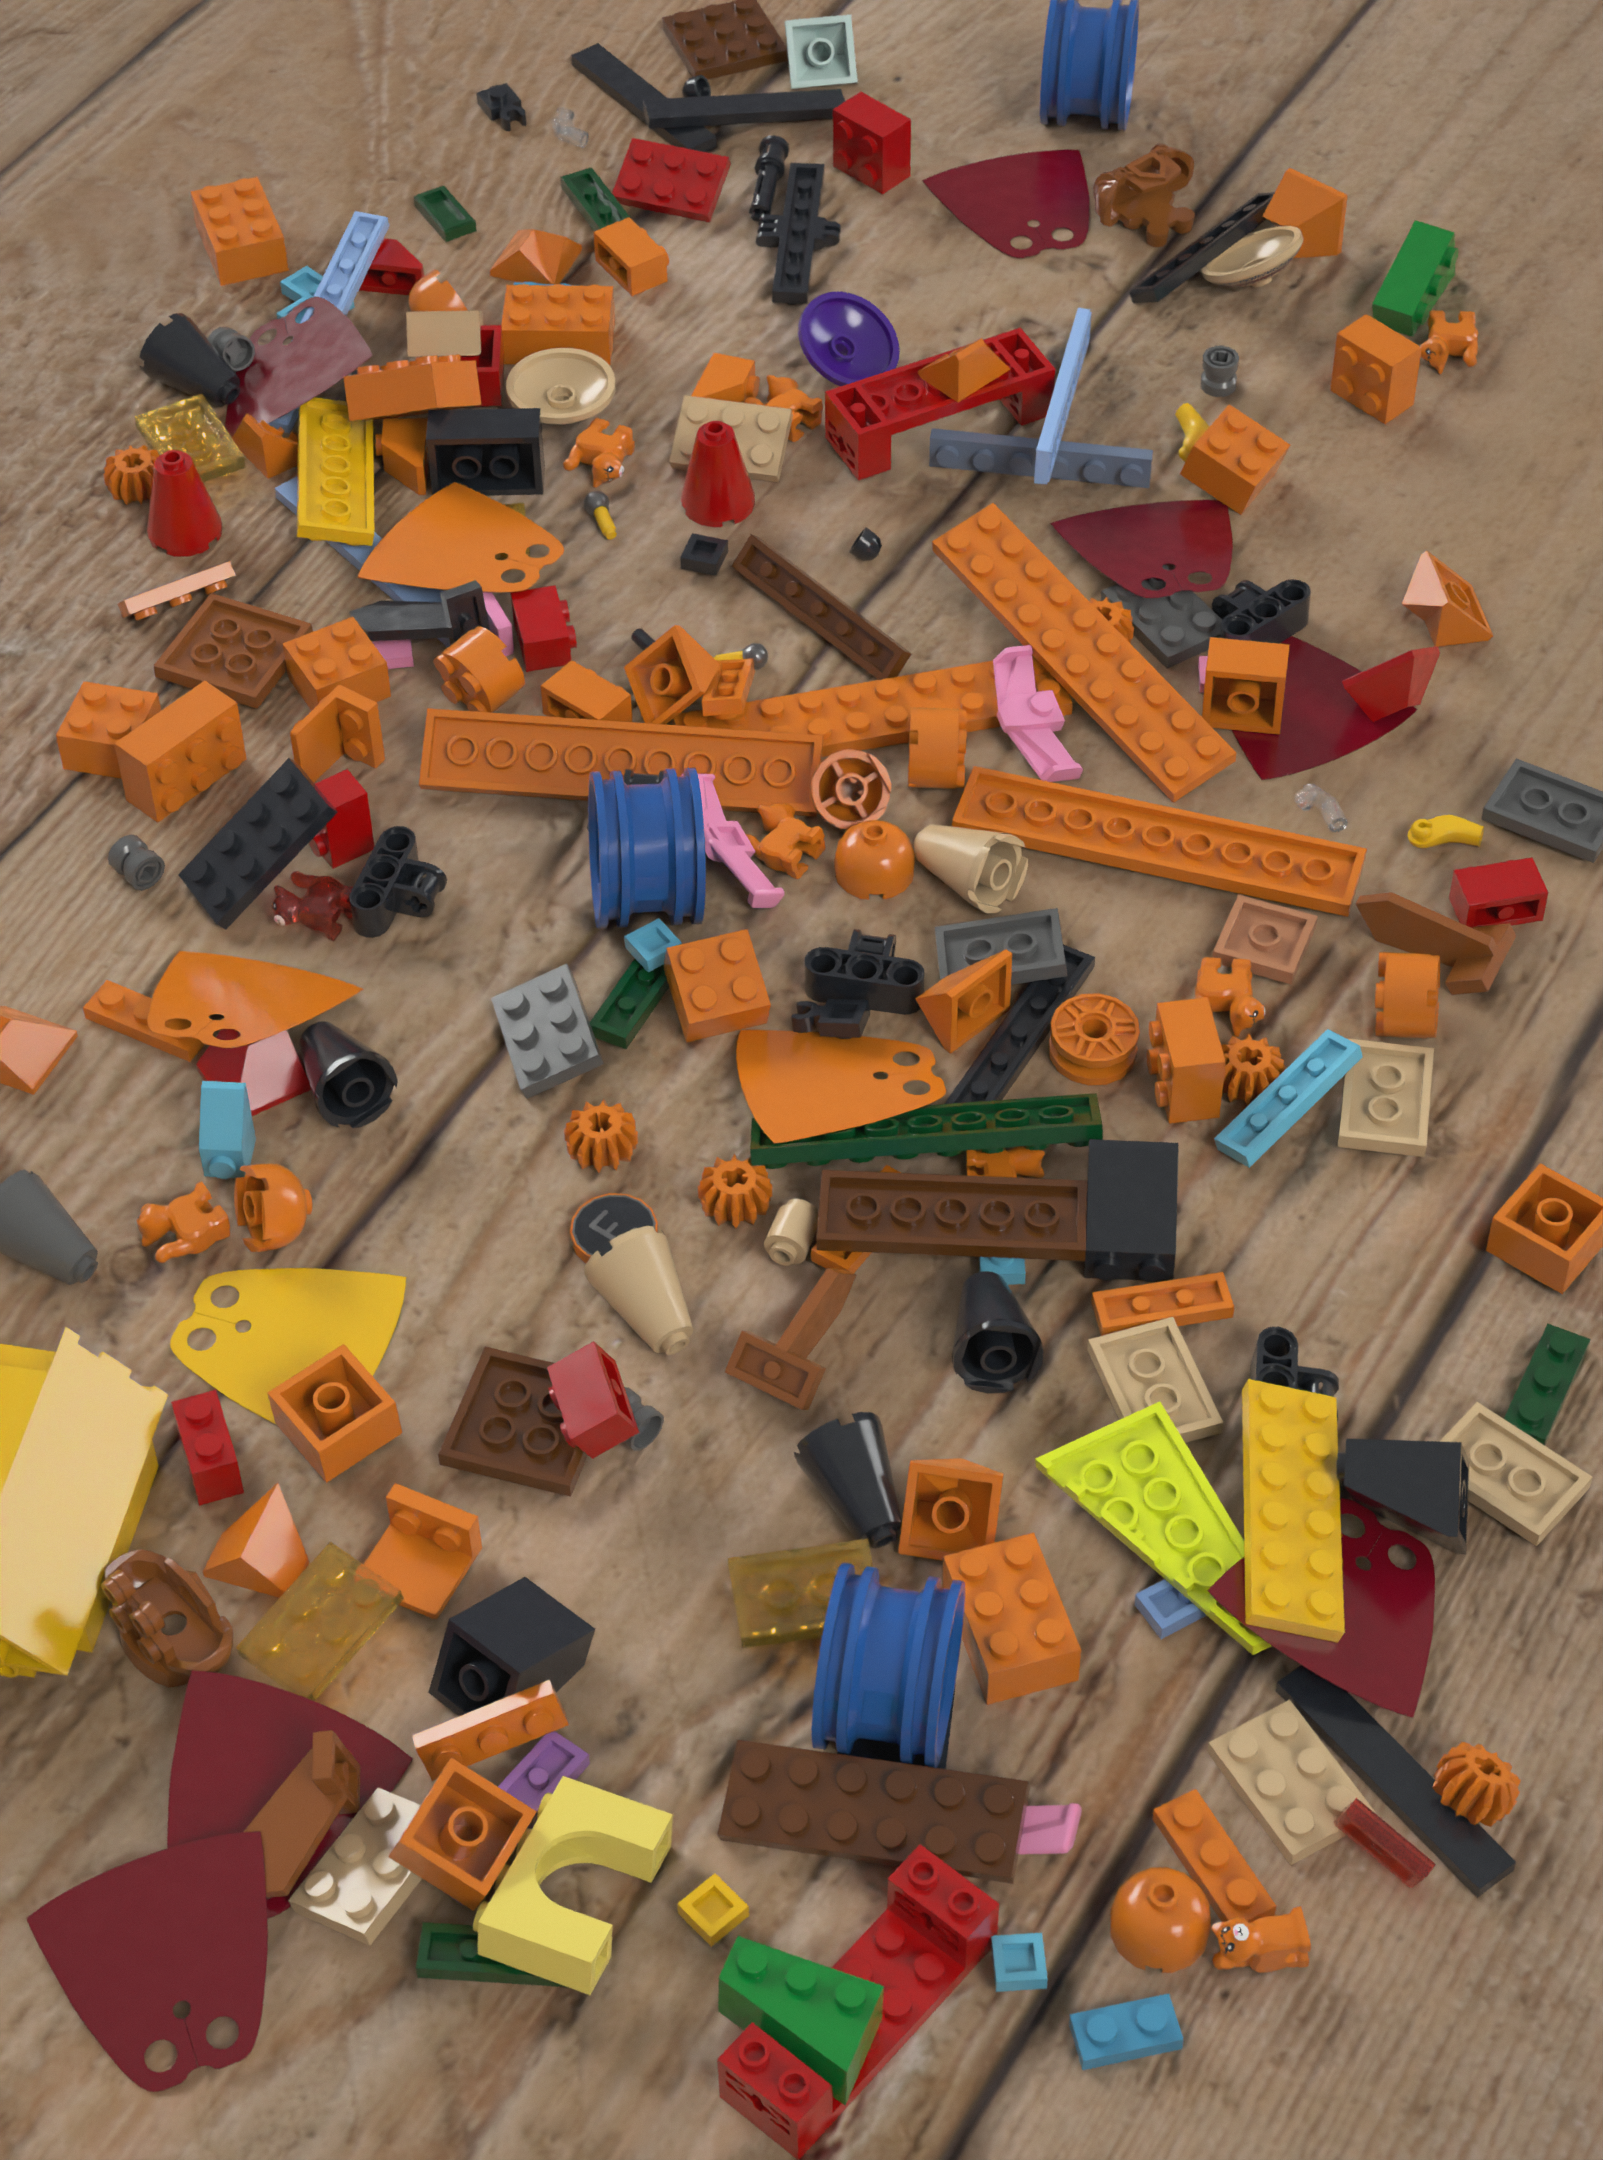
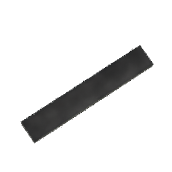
(631, 90)
(741, 108)
(1202, 251)
(1021, 1033)
(1396, 1779)

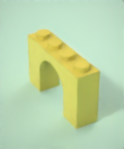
(571, 1828)

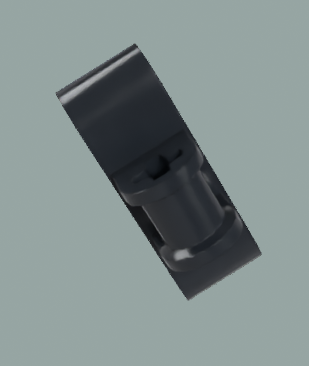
(1263, 615)
(393, 884)
(865, 973)
(1277, 1363)

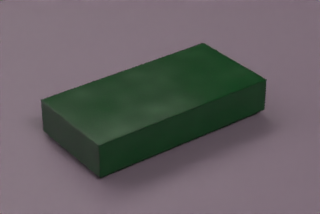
(445, 213)

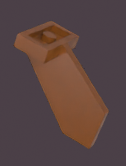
(1472, 952)
(783, 1366)
(304, 1810)

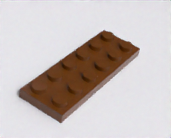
(952, 1215)
(873, 1809)

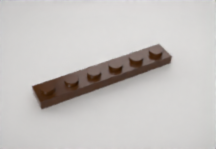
(820, 609)

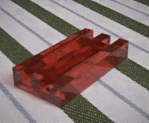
(1384, 1843)

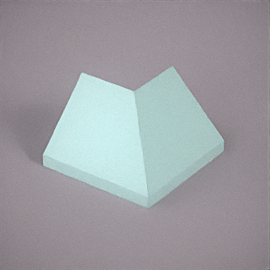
(821, 51)

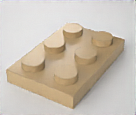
(759, 430)
(1387, 1099)
(1155, 1366)
(1516, 1475)
(1286, 1780)
(356, 1882)

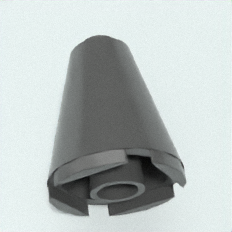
(41, 1231)

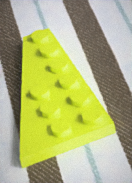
(1158, 1503)

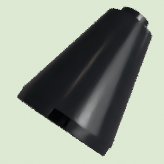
(188, 362)
(345, 1076)
(994, 1337)
(854, 1476)

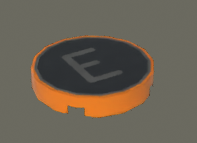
(605, 1219)

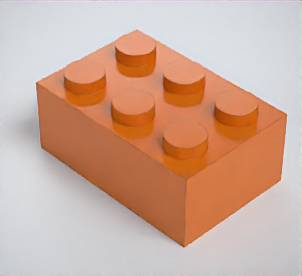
(239, 231)
(557, 317)
(412, 387)
(181, 751)
(1013, 1619)

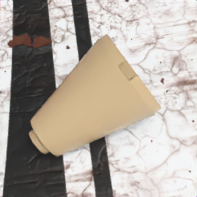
(974, 863)
(644, 1288)

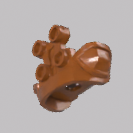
(1144, 194)
(144, 1592)

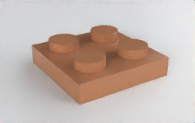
(1267, 936)

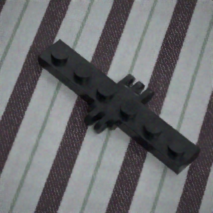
(797, 233)

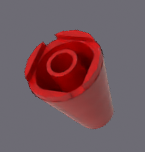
(717, 478)
(180, 507)

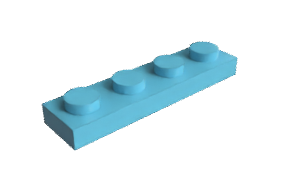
(1288, 1098)

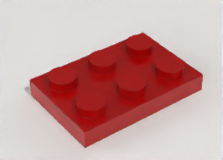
(671, 179)

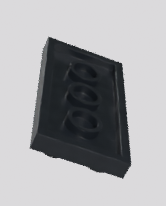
(257, 843)

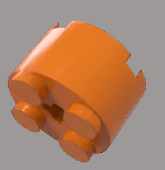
(479, 671)
(937, 748)
(1407, 995)

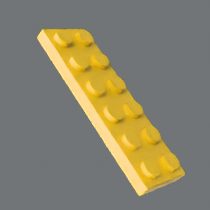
(334, 474)
(1292, 1511)

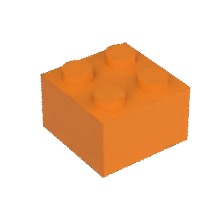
(1375, 368)
(1234, 459)
(335, 657)
(1245, 685)
(97, 721)
(716, 985)
(1186, 1060)
(1548, 1228)
(335, 1413)
(462, 1834)

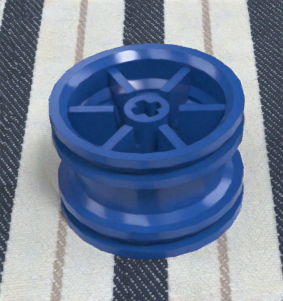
(1089, 62)
(646, 847)
(888, 1664)

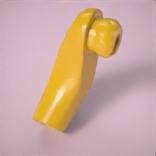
(1193, 427)
(1443, 830)

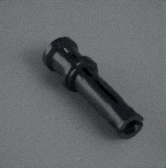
(769, 169)

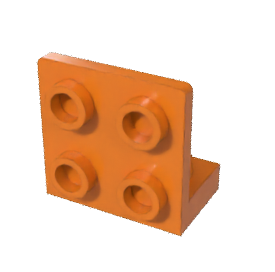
(338, 726)
(425, 1549)

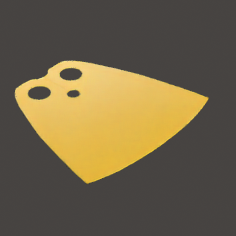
(293, 1321)

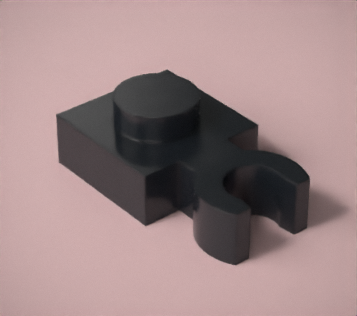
(502, 103)
(836, 1019)

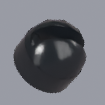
(696, 87)
(866, 545)

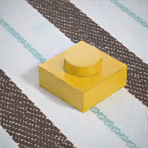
(713, 1909)

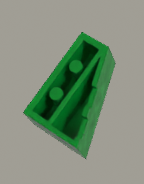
(1416, 278)
(805, 2007)

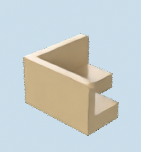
(444, 333)

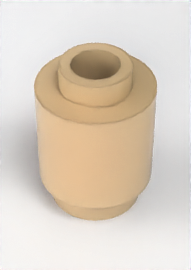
(792, 1232)

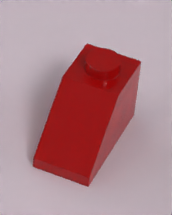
(392, 270)

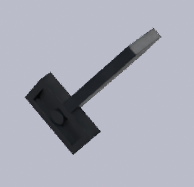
(457, 614)

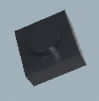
(704, 554)

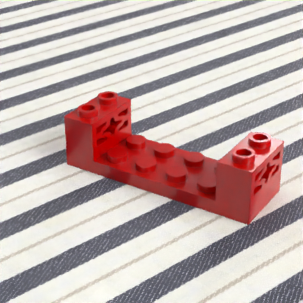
(870, 410)
(917, 1950)

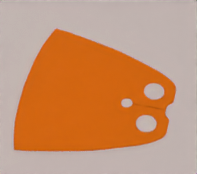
(455, 541)
(249, 993)
(826, 1084)

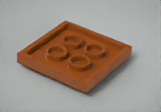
(232, 649)

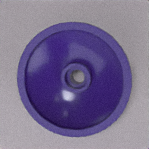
(847, 338)

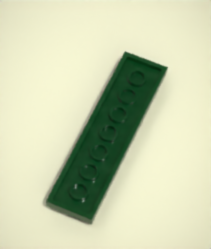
(945, 1131)

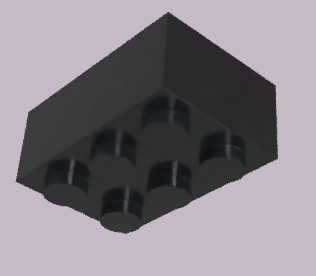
(487, 450)

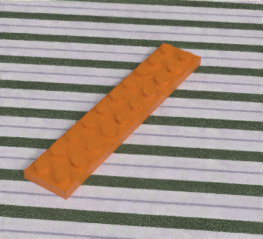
(1084, 652)
(879, 710)
(558, 753)
(1164, 841)

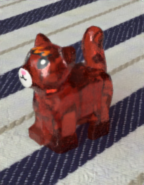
(317, 908)

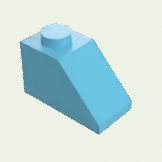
(225, 1129)

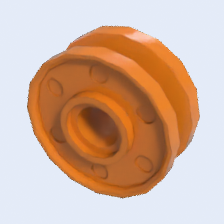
(1093, 1039)

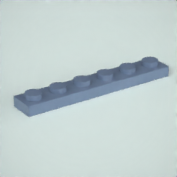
(1018, 456)

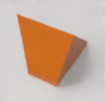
(964, 370)
(266, 446)
(260, 1548)

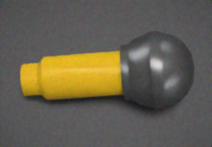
(597, 505)
(754, 650)

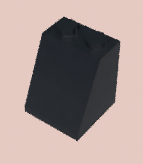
(1131, 1210)
(1411, 1485)
(507, 1647)

